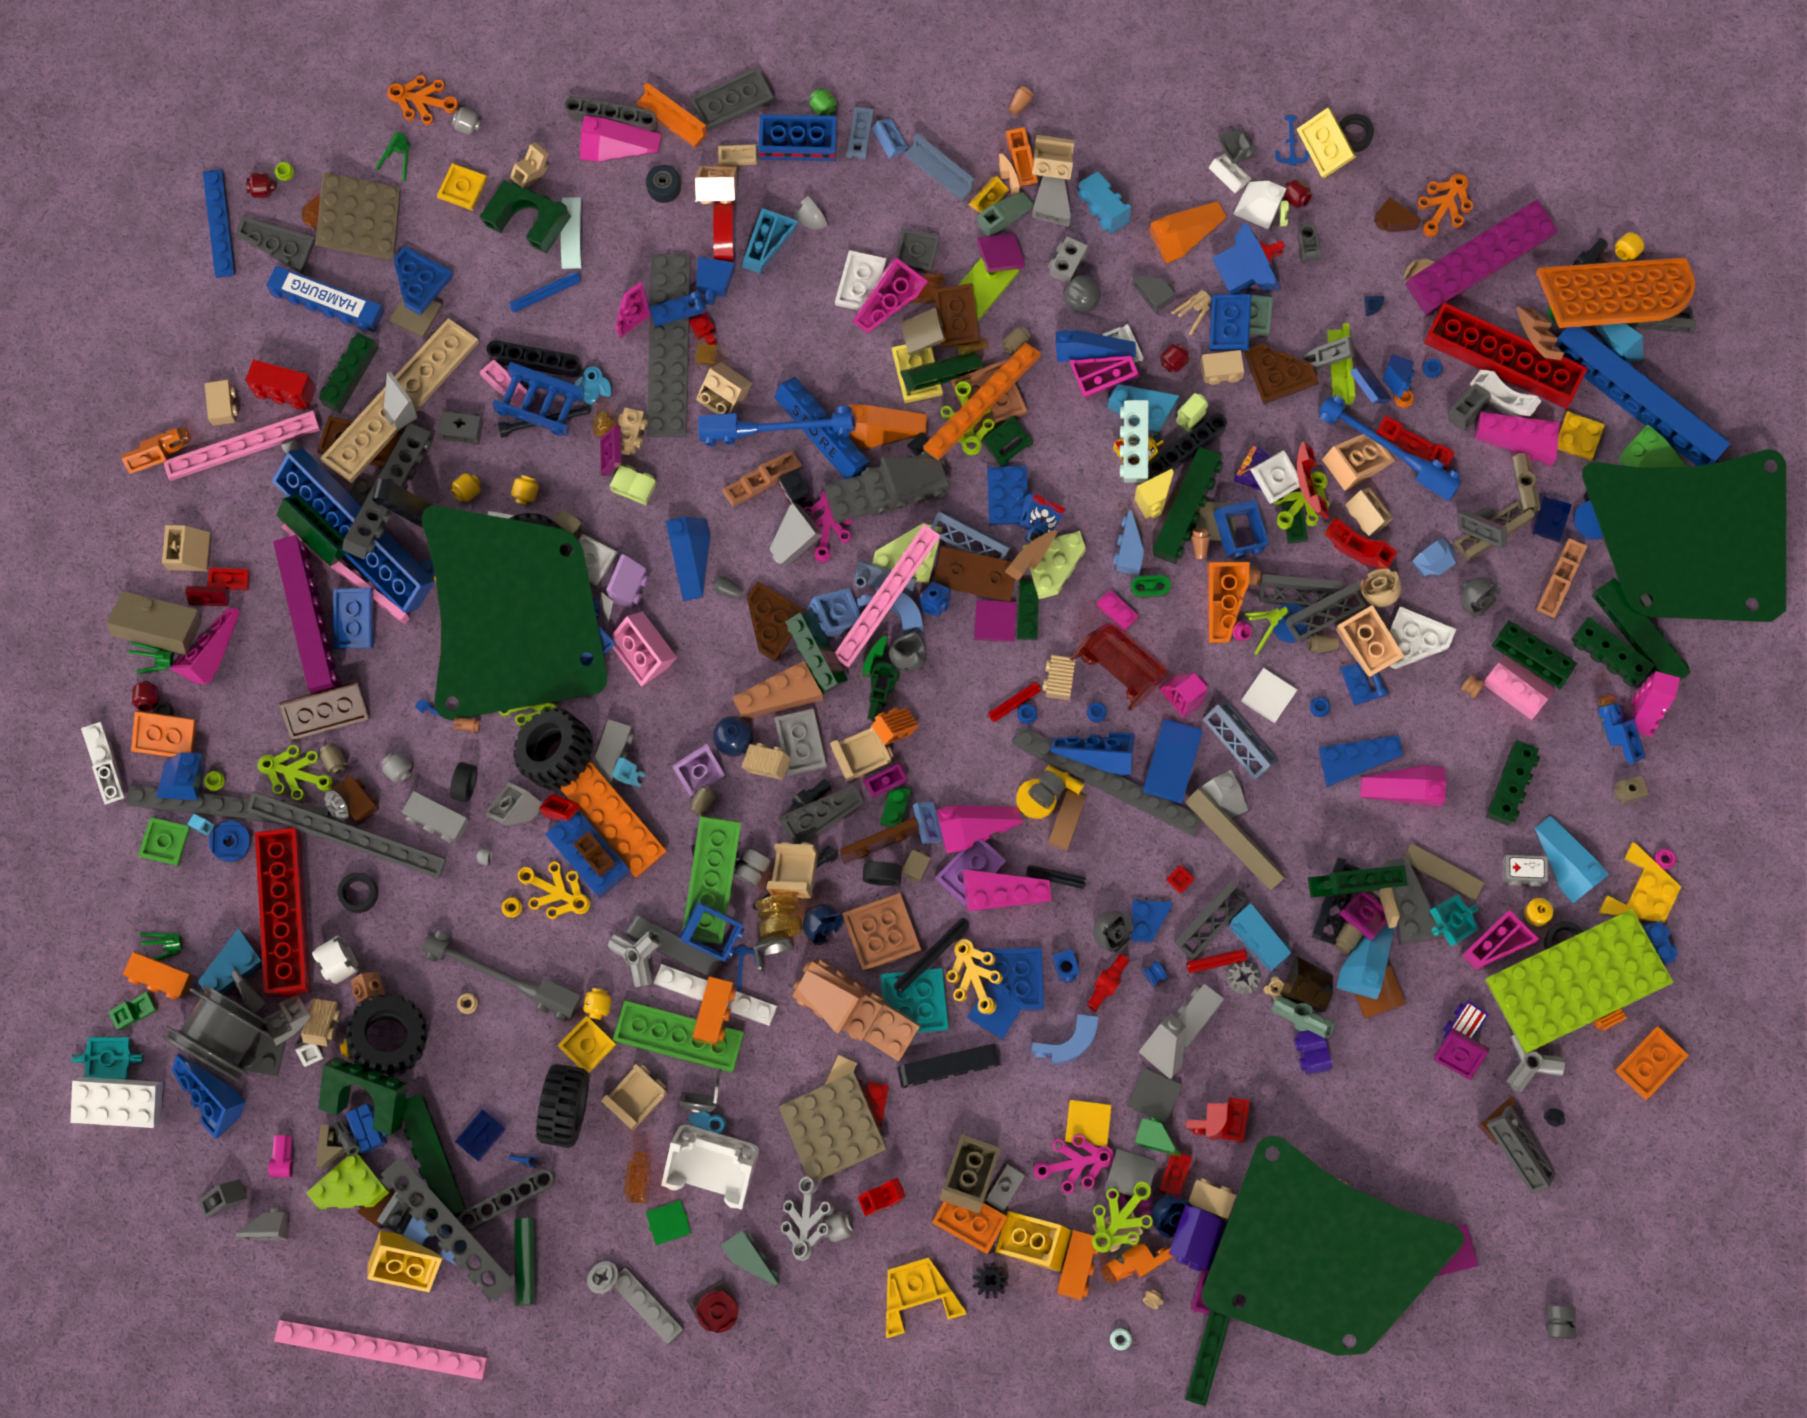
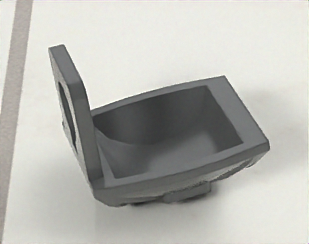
(1237, 146)
(768, 946)
(699, 1102)

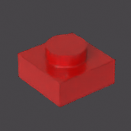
(1180, 879)

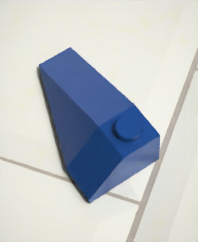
(1085, 345)
(690, 547)
(1108, 753)

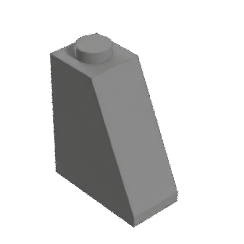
(1052, 202)
(794, 535)
(1166, 1046)

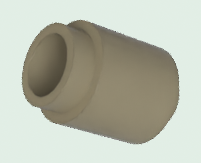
(1016, 340)
(333, 758)
(702, 800)
(1348, 938)

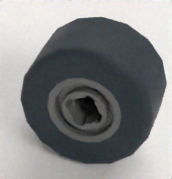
(659, 189)

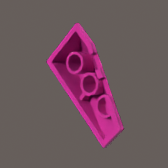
(609, 139)
(890, 293)
(632, 310)
(205, 658)
(1411, 785)
(967, 824)

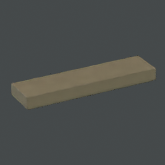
(1443, 872)

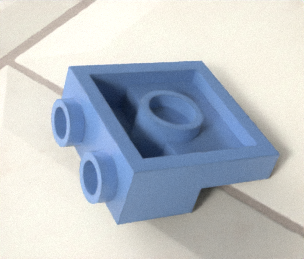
(835, 611)

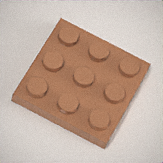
(1008, 405)
(881, 932)

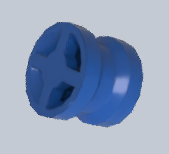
(1154, 973)

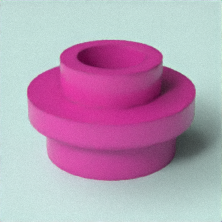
(1242, 631)
(1669, 854)

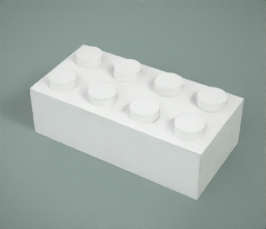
(116, 1102)

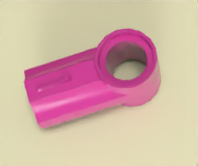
(281, 1159)

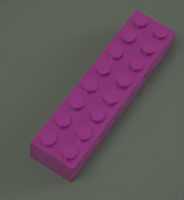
(1481, 257)
(305, 614)

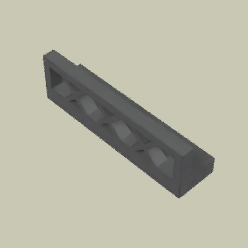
(1671, 324)
(1297, 584)
(1323, 605)
(1205, 915)
(1521, 1151)

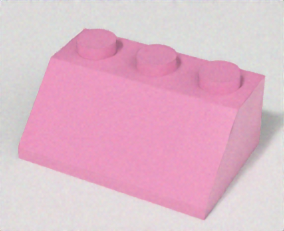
(642, 648)
(1519, 687)

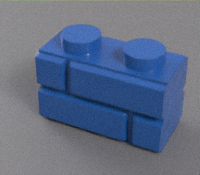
(361, 1125)

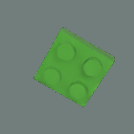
(164, 841)

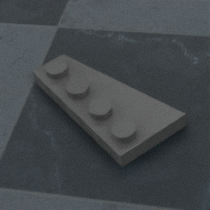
(282, 244)
(819, 815)

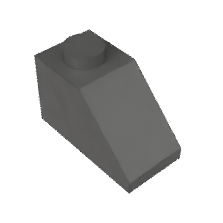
(1154, 291)
(222, 1198)

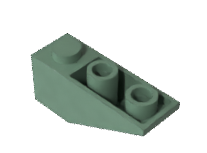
(1003, 213)
(744, 1255)

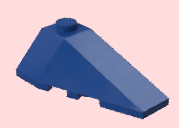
(215, 1099)

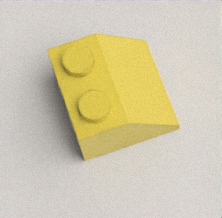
(1153, 494)

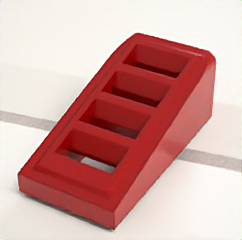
(558, 808)

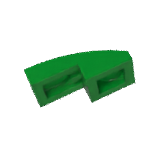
(876, 652)
(133, 1011)

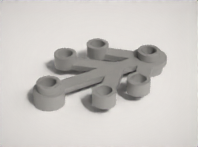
(806, 1221)

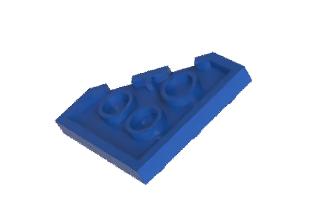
(419, 279)
(1021, 975)

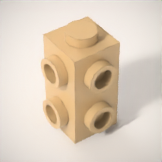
(632, 424)

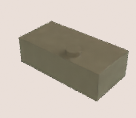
(154, 622)

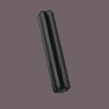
(1056, 876)

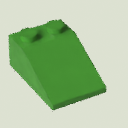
(1650, 451)

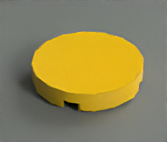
(1028, 806)

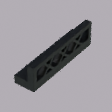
(1327, 905)

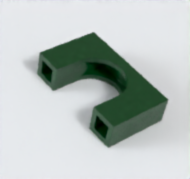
(511, 199)
(385, 1091)

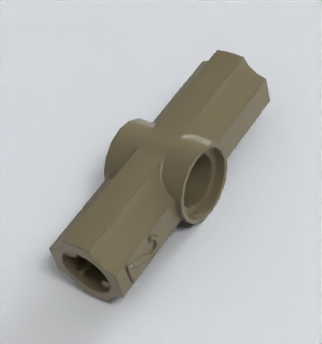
(1524, 472)

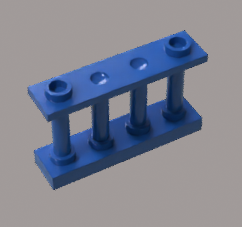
(538, 380)

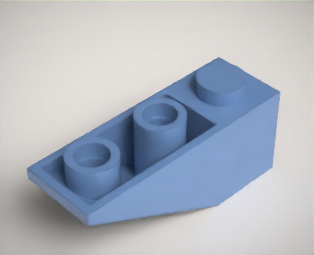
(1131, 550)

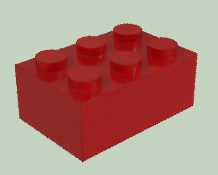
(280, 384)

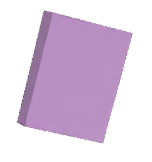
(698, 770)

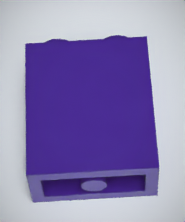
(1197, 1238)

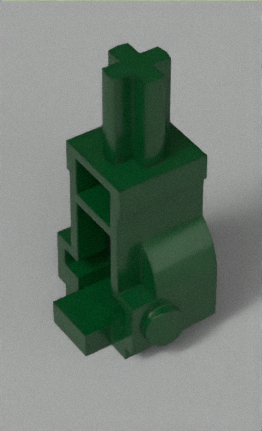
(879, 697)

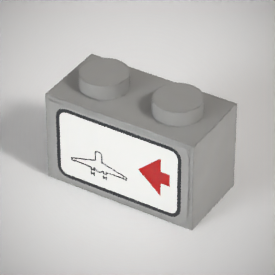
(1525, 870)

